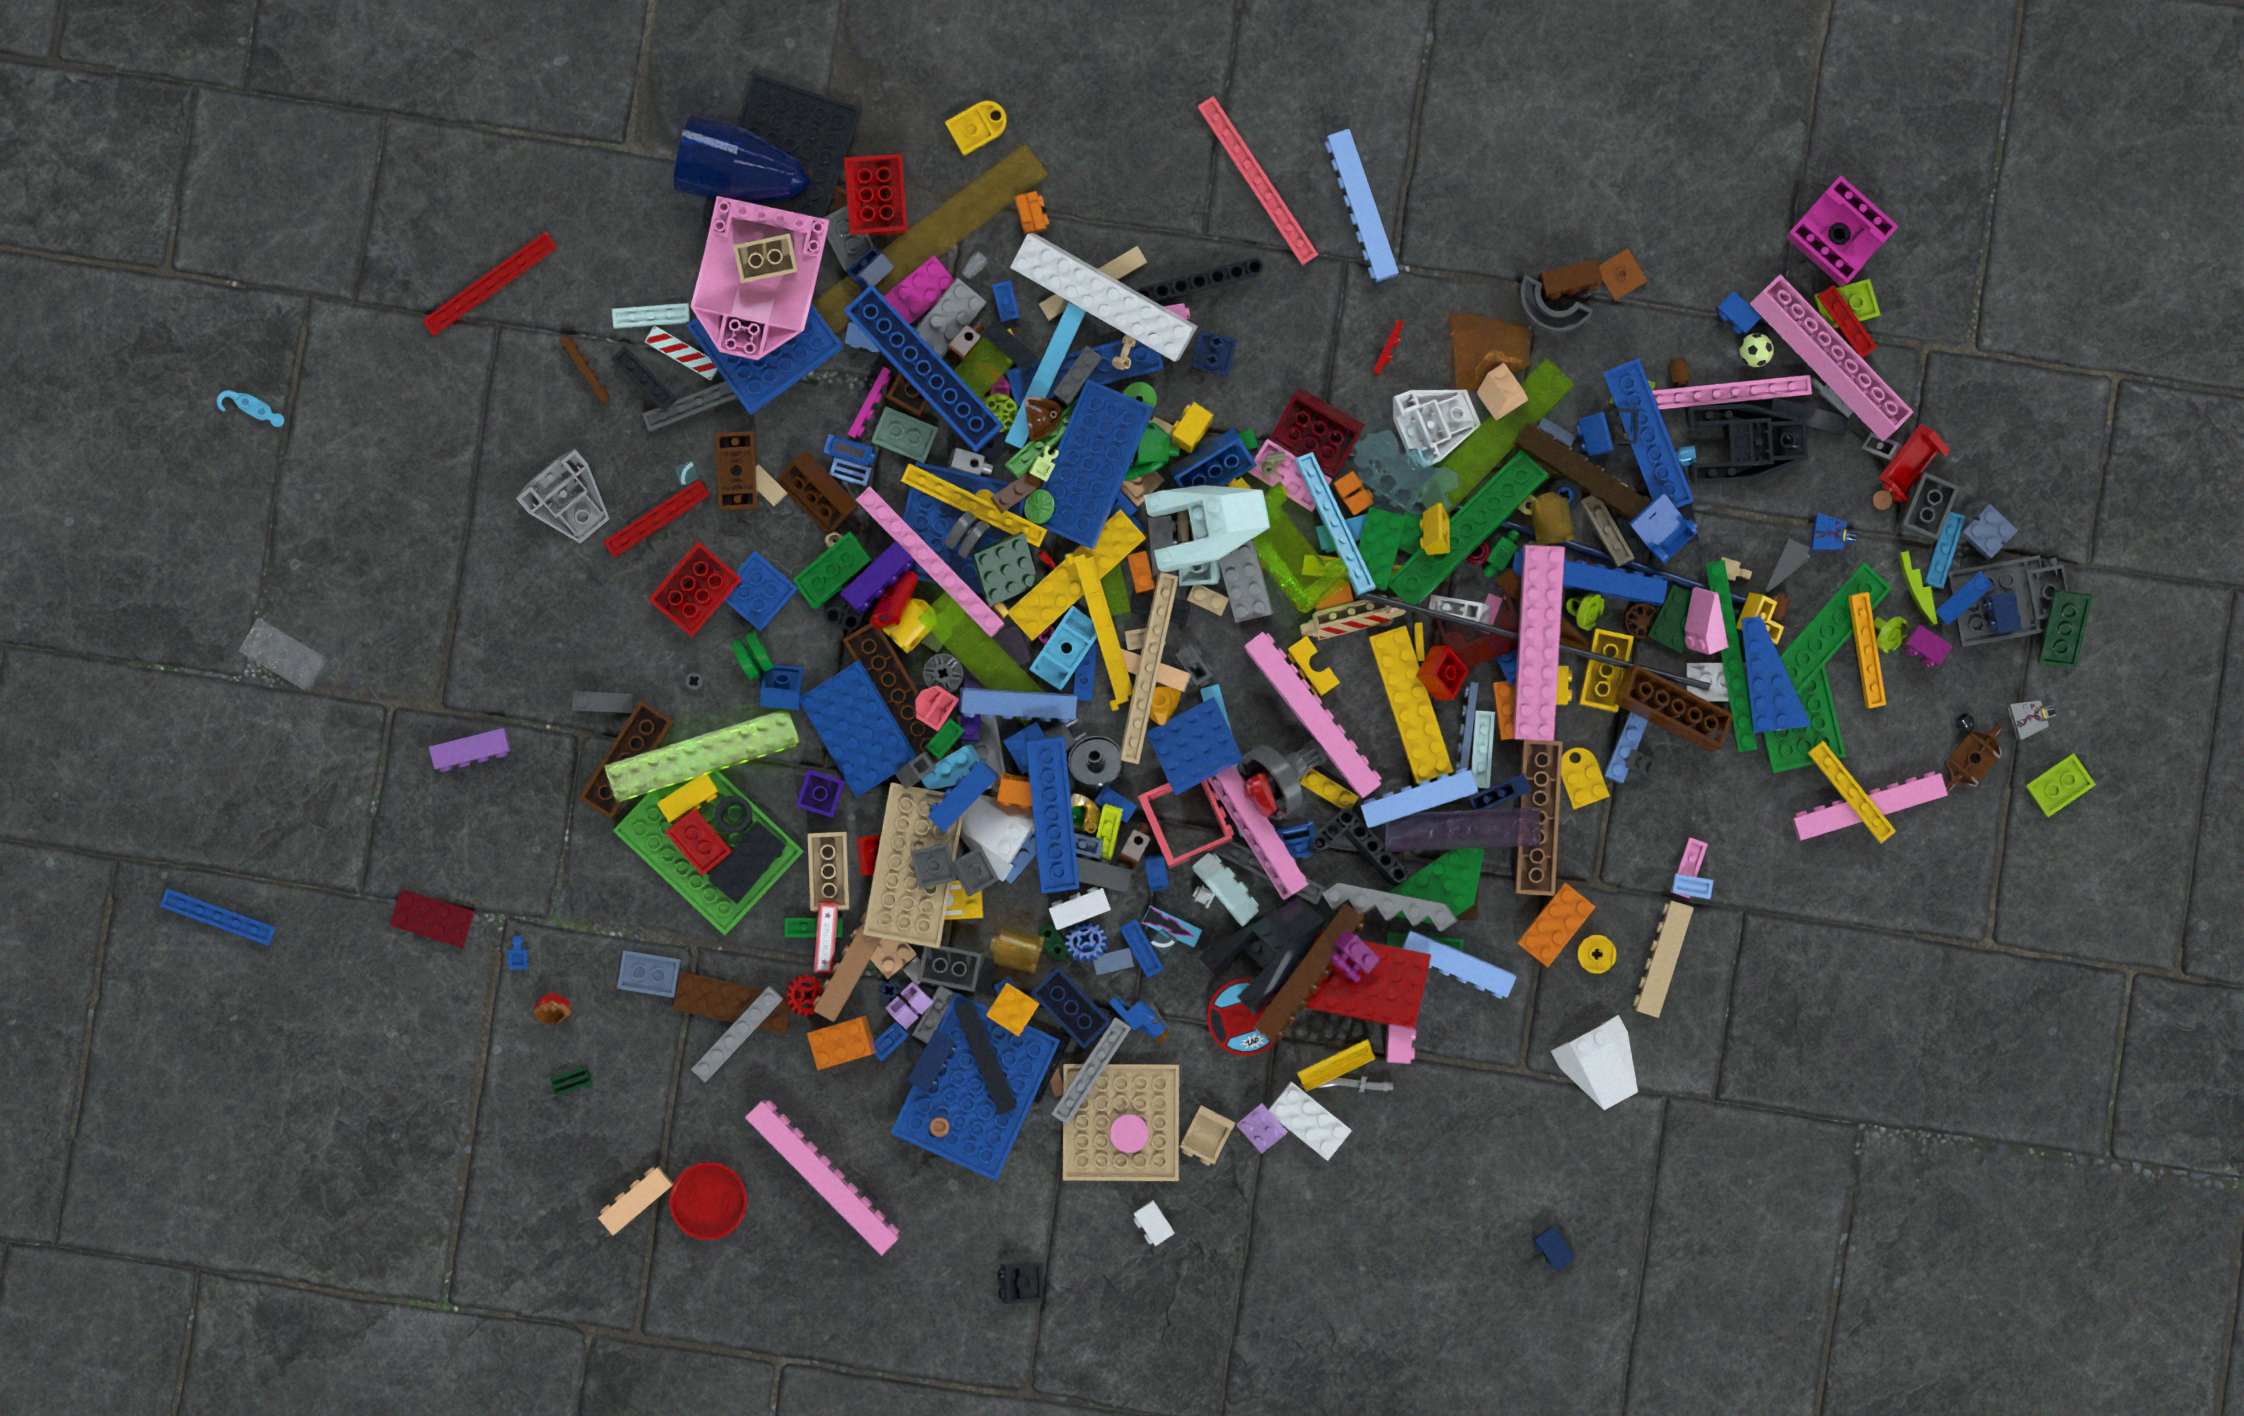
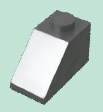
(1880, 449)

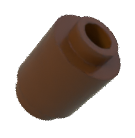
(1679, 372)
(1781, 607)

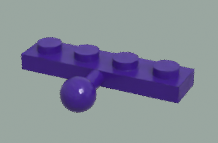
(970, 724)

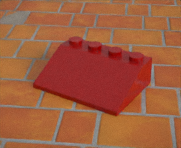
(876, 195)
(694, 588)

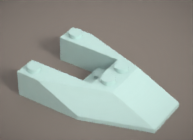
(1219, 521)
(1226, 888)

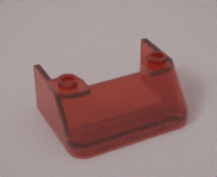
(1486, 646)

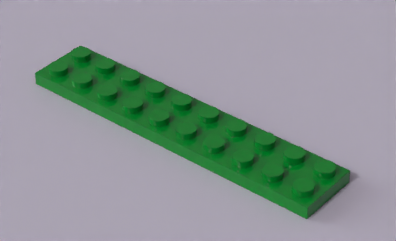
(1469, 528)

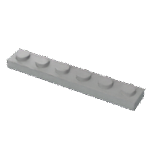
(737, 1033)
(1091, 1070)

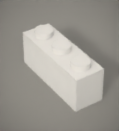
(1079, 908)

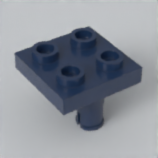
(1214, 353)

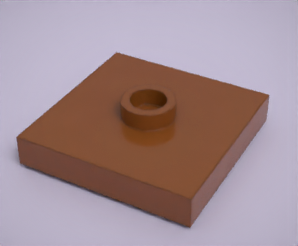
(1621, 274)

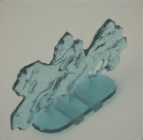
(1411, 471)

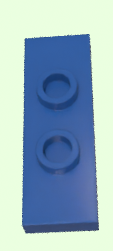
(1085, 675)
(1141, 948)

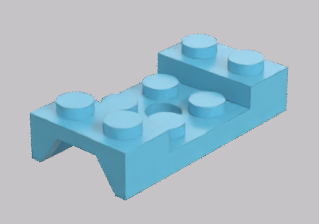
(1057, 666)

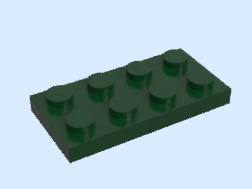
(2065, 629)

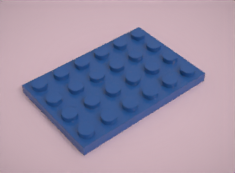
(857, 728)

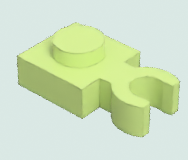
(1043, 466)

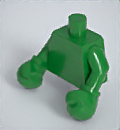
(1152, 452)

